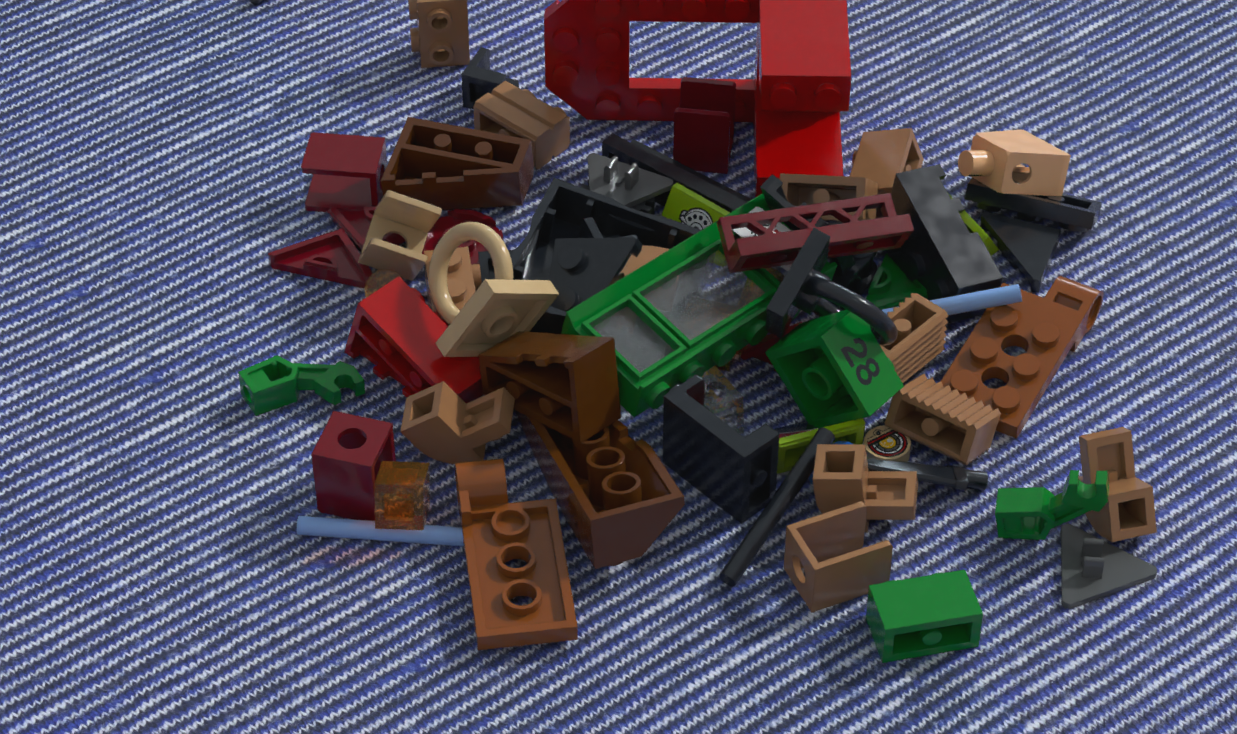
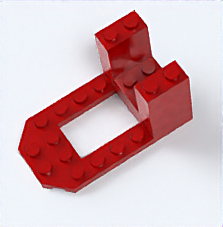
(796, 86)

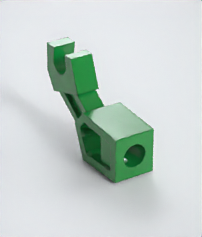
(279, 382)
(1035, 510)

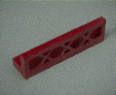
(846, 239)

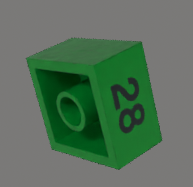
(834, 369)

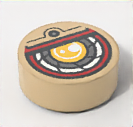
(887, 444)

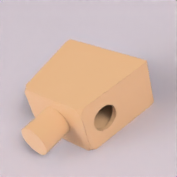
(997, 162)

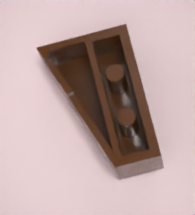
(459, 166)
(557, 380)

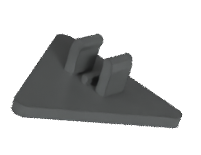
(624, 181)
(1096, 568)

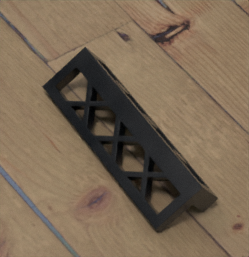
(658, 163)

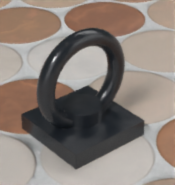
(812, 291)

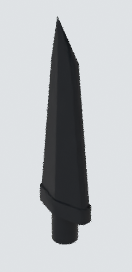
(948, 475)

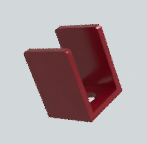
(705, 124)
(344, 171)
(348, 464)

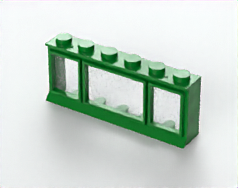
(679, 315)

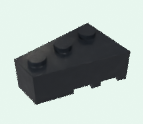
(940, 248)

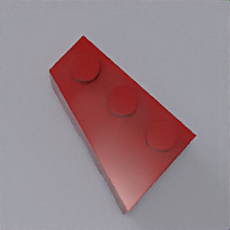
(400, 338)

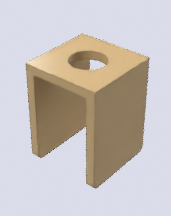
(407, 218)

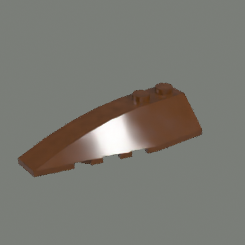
(607, 489)

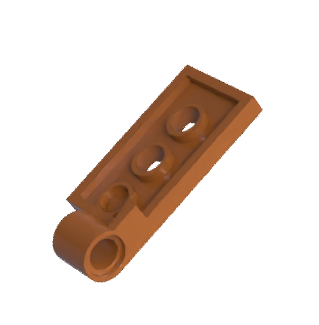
(1039, 325)
(510, 531)

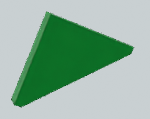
(892, 286)

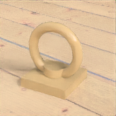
(498, 305)

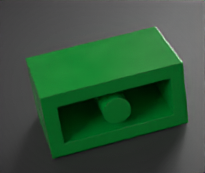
(923, 615)

